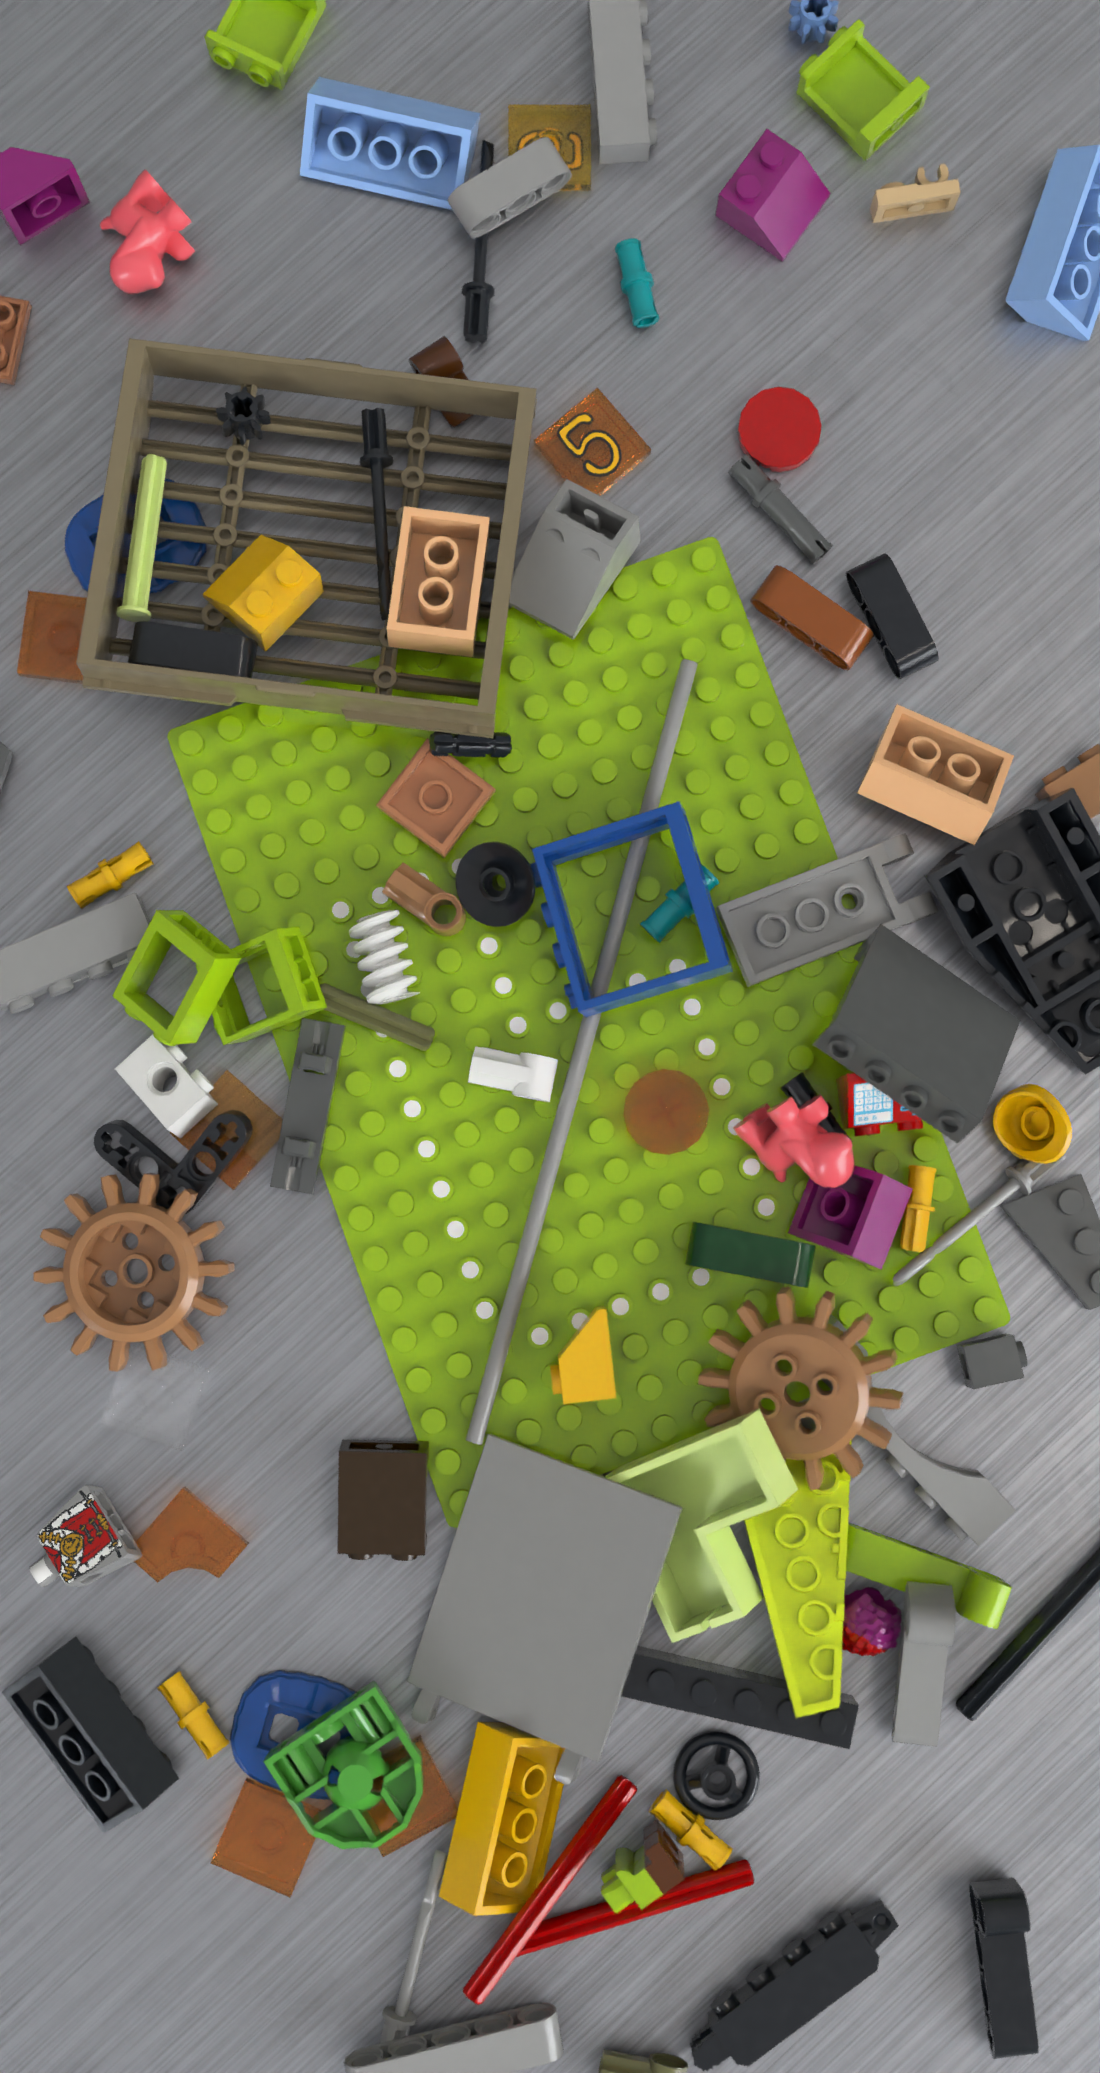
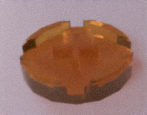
(666, 1112)

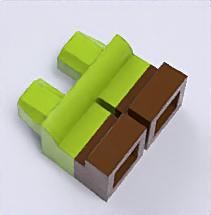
(644, 1873)

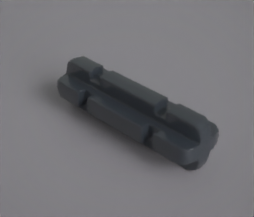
(470, 746)

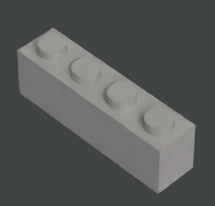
(620, 80)
(70, 952)

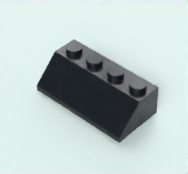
(91, 1735)

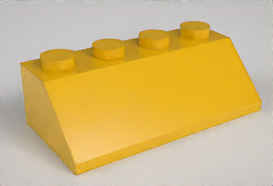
(502, 1821)

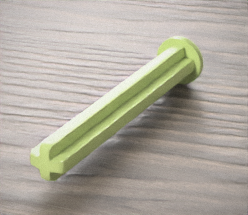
(143, 540)

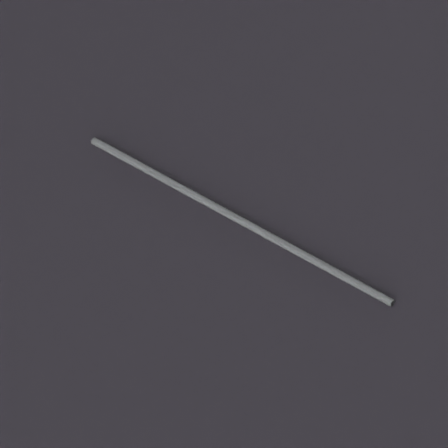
(578, 1062)

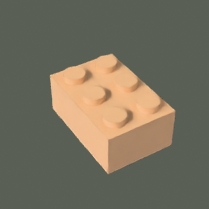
(438, 581)
(936, 774)

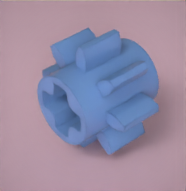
(813, 18)

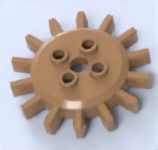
(102, 1247)
(815, 1353)

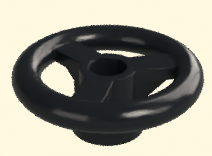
(720, 1791)

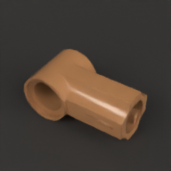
(423, 899)

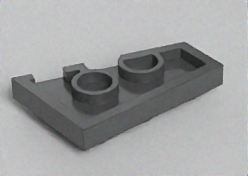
(1066, 1232)

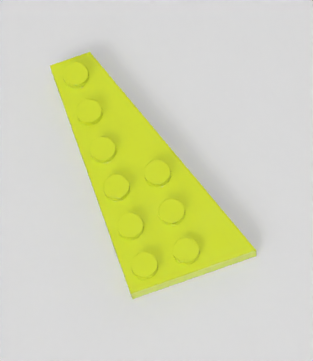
(802, 1579)

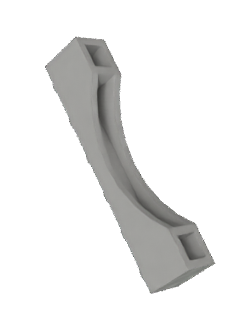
(964, 1494)

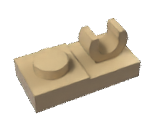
(918, 199)

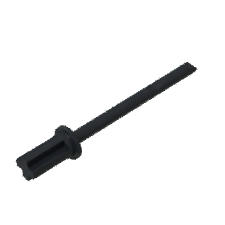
(478, 292)
(376, 458)

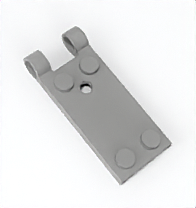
(805, 915)

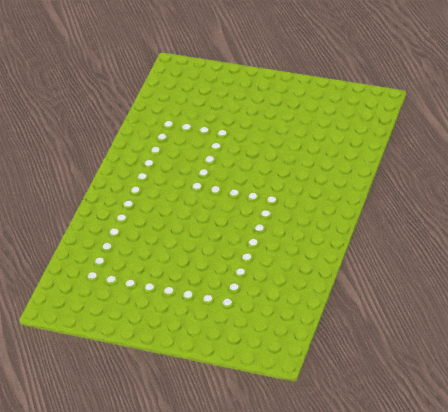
(445, 1170)

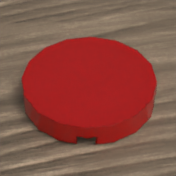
(779, 429)

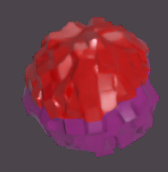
(870, 1622)

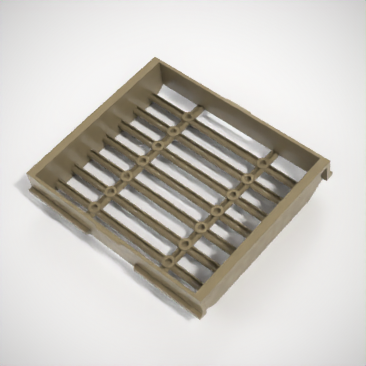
(318, 378)

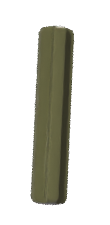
(377, 1018)

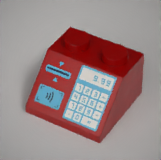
(868, 1108)

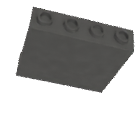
(920, 1034)

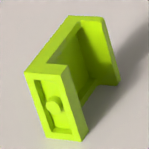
(264, 37)
(859, 91)

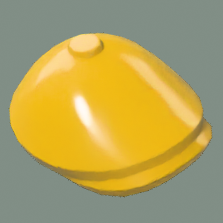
(1032, 1124)

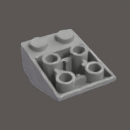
(573, 558)

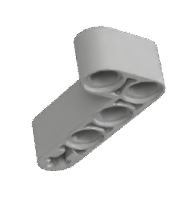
(922, 1662)

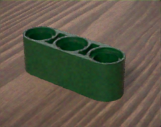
(750, 1254)

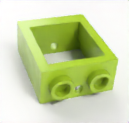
(216, 968)
(295, 978)

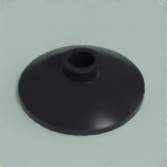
(479, 887)

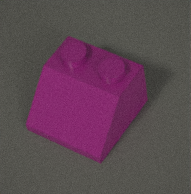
(37, 191)
(772, 195)
(853, 1218)

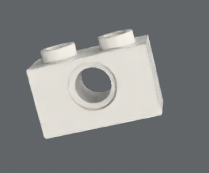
(148, 1070)

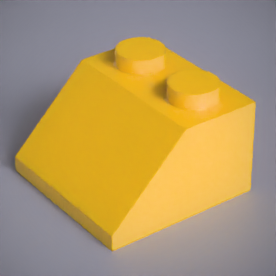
(265, 590)
(586, 1363)

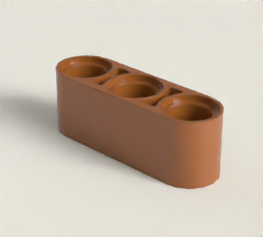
(812, 617)

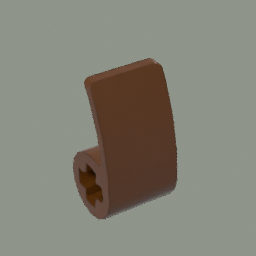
(442, 361)

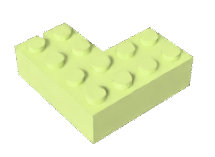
(718, 1482)

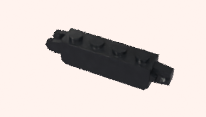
(793, 1988)

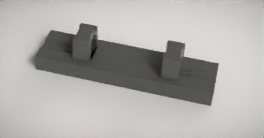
(308, 1106)

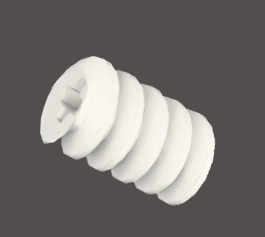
(382, 958)

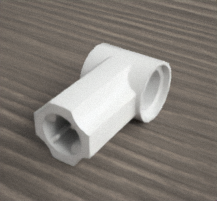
(523, 1074)

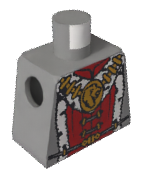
(84, 1541)

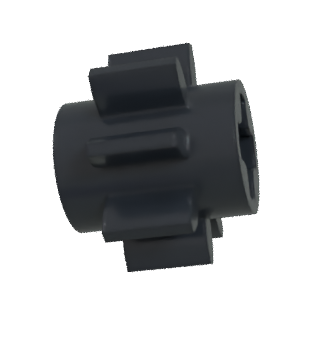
(243, 415)

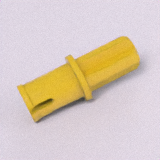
(918, 1208)

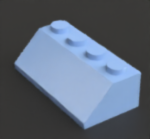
(387, 142)
(1060, 261)

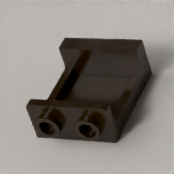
(382, 1499)

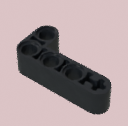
(999, 1925)

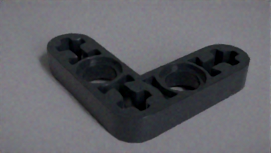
(184, 1173)

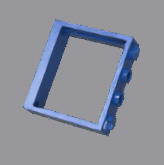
(557, 914)

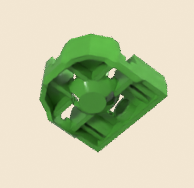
(303, 1769)

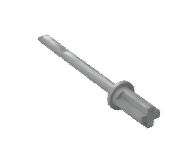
(1020, 1178)
(399, 2018)

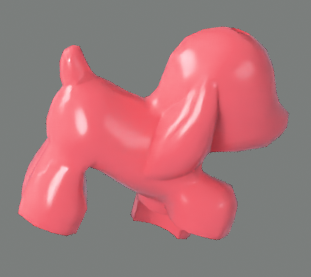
(148, 235)
(794, 1135)

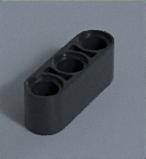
(892, 616)
(192, 649)

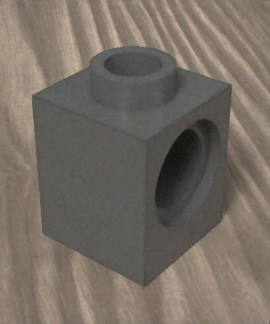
(992, 1360)

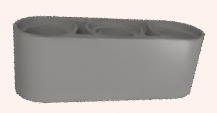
(509, 187)

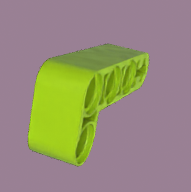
(893, 1563)

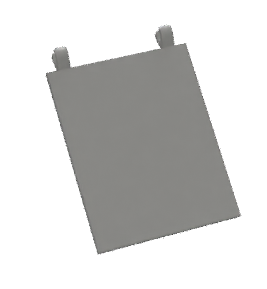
(543, 1599)

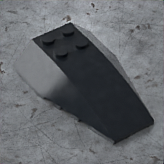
(1032, 916)

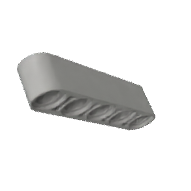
(487, 2044)

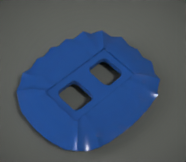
(83, 530)
(287, 1694)

